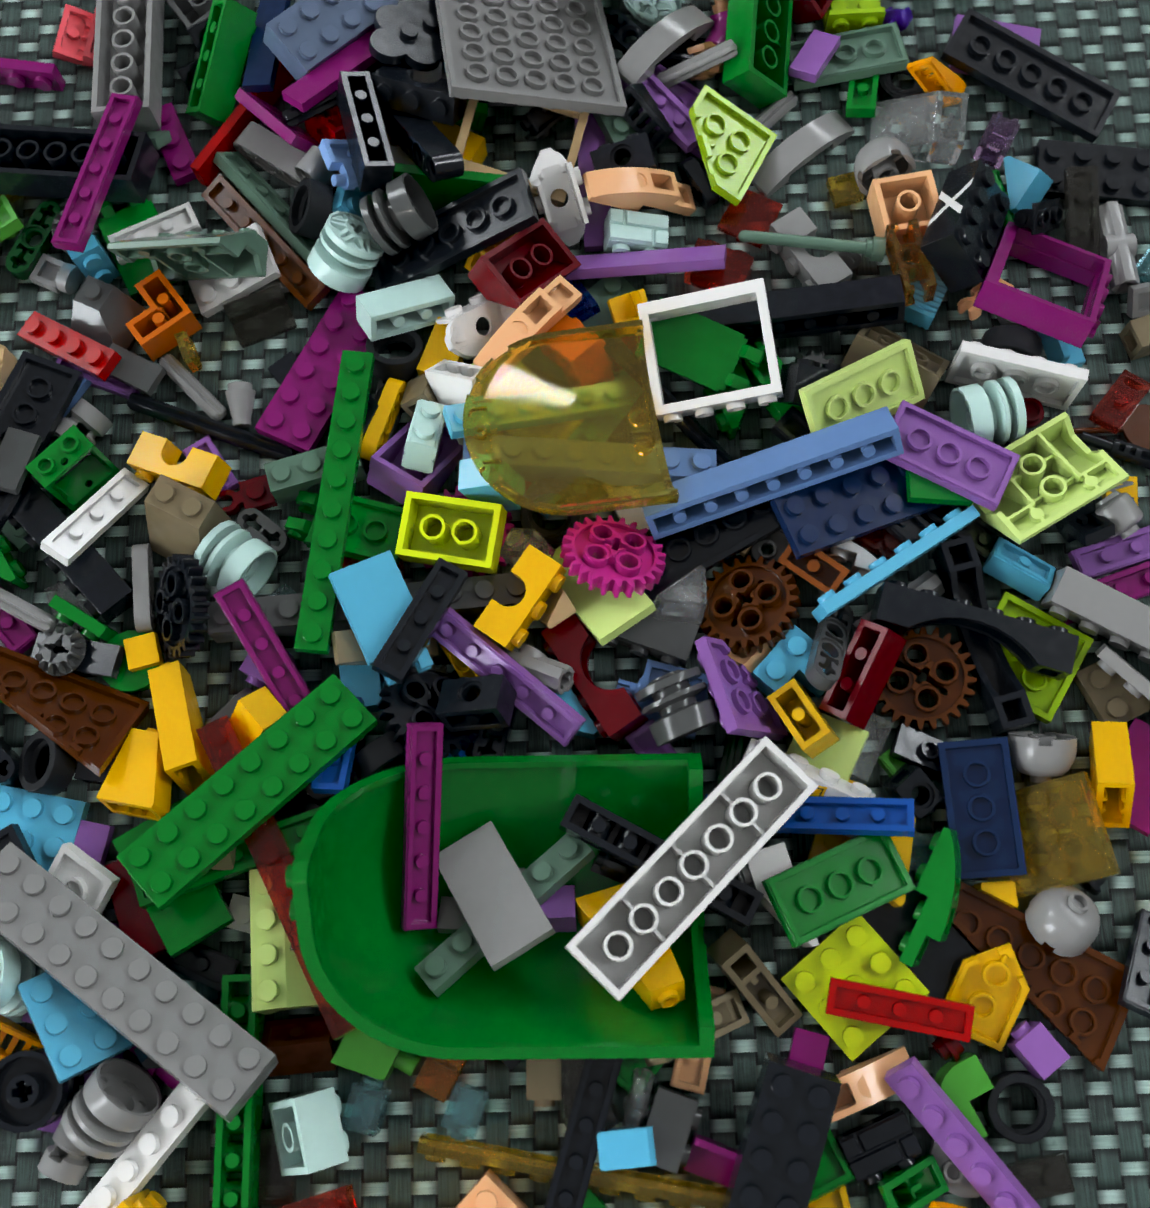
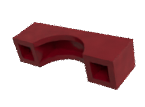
(616, 708)

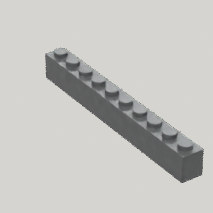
(285, 609)

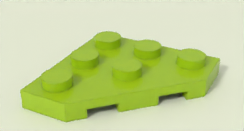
(729, 143)
(1042, 692)

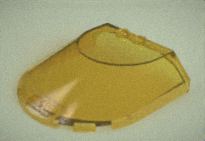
(570, 423)

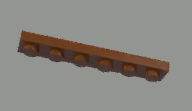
(240, 214)

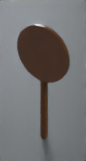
(1135, 430)

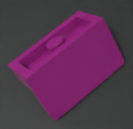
(711, 1159)

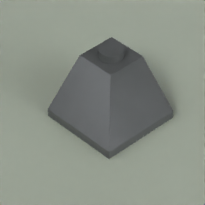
(102, 312)

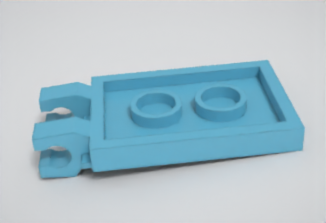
(373, 603)

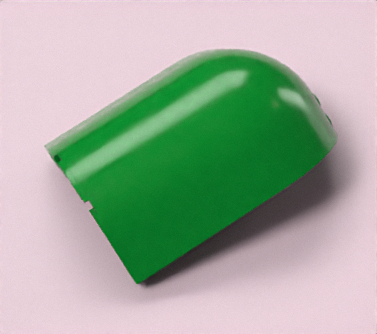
(542, 1001)

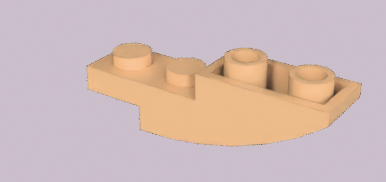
(639, 186)
(532, 317)
(865, 1083)

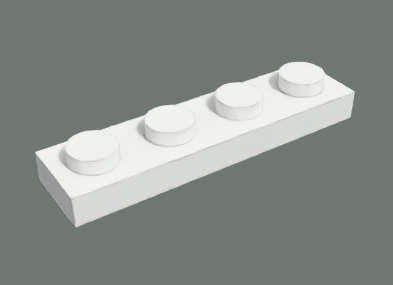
(94, 517)

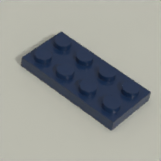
(982, 806)

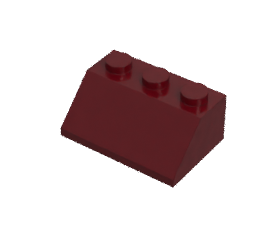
(522, 265)

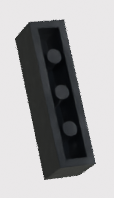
(364, 130)

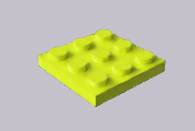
(852, 954)

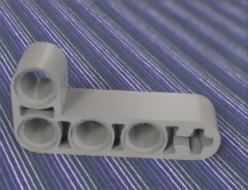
(280, 158)

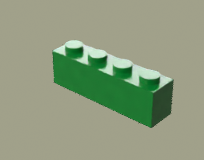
(221, 62)

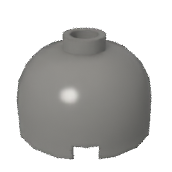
(882, 159)
(1042, 754)
(1063, 920)

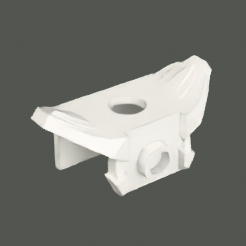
(552, 173)
(461, 329)

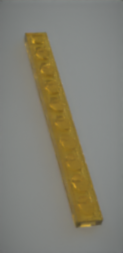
(542, 1167)

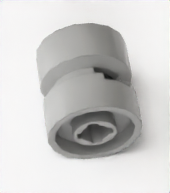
(89, 418)
(63, 1160)

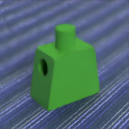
(373, 1058)

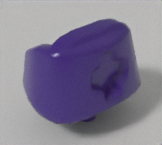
(901, 16)

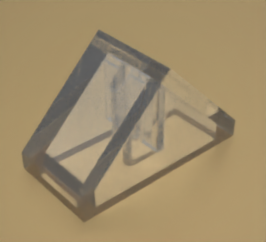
(683, 600)

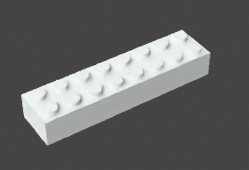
(690, 868)

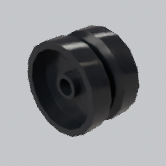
(27, 1108)

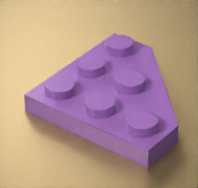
(733, 687)

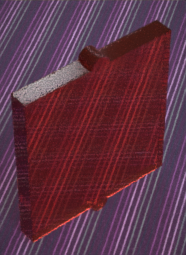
(752, 213)

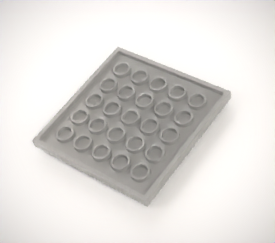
(531, 54)

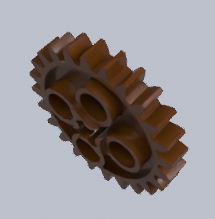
(749, 604)
(937, 654)

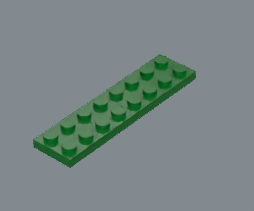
(246, 792)

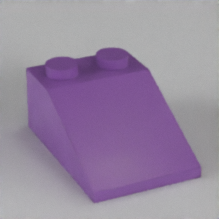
(394, 480)

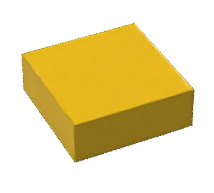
(143, 651)

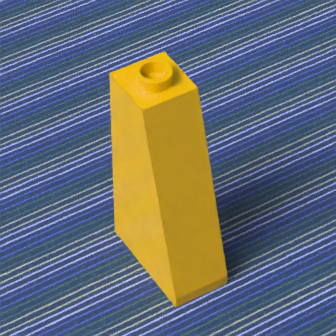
(177, 721)
(663, 983)

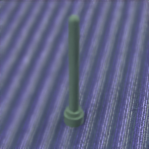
(871, 248)

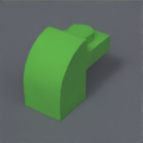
(963, 1083)

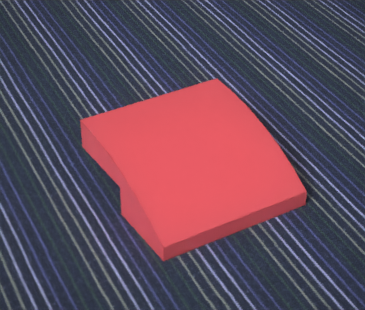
(75, 36)

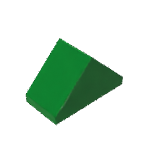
(913, 1185)

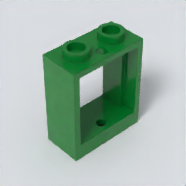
(73, 488)

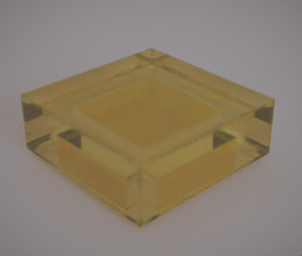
(844, 190)
(188, 351)

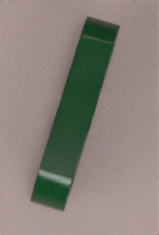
(35, 226)

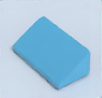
(1019, 569)

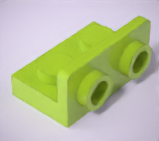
(852, 15)

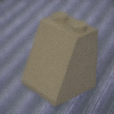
(179, 517)

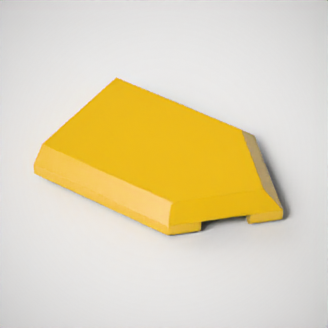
(997, 991)

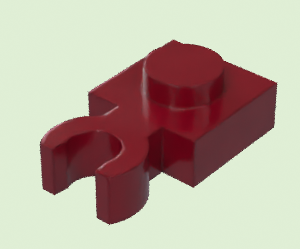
(252, 494)

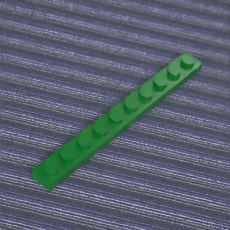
(334, 502)

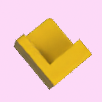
(624, 307)

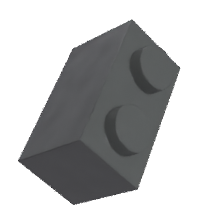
(672, 1119)

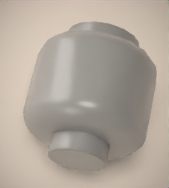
(1122, 512)

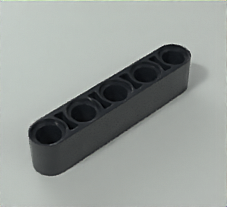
(424, 145)

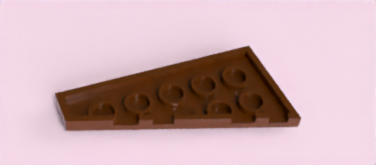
(70, 709)
(1070, 992)

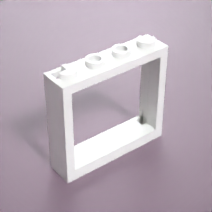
(699, 302)

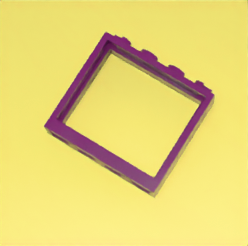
(1034, 311)

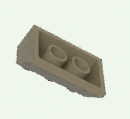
(873, 339)

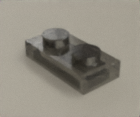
(1044, 1175)

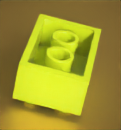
(451, 529)

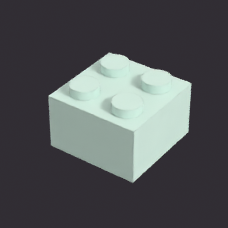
(309, 1132)

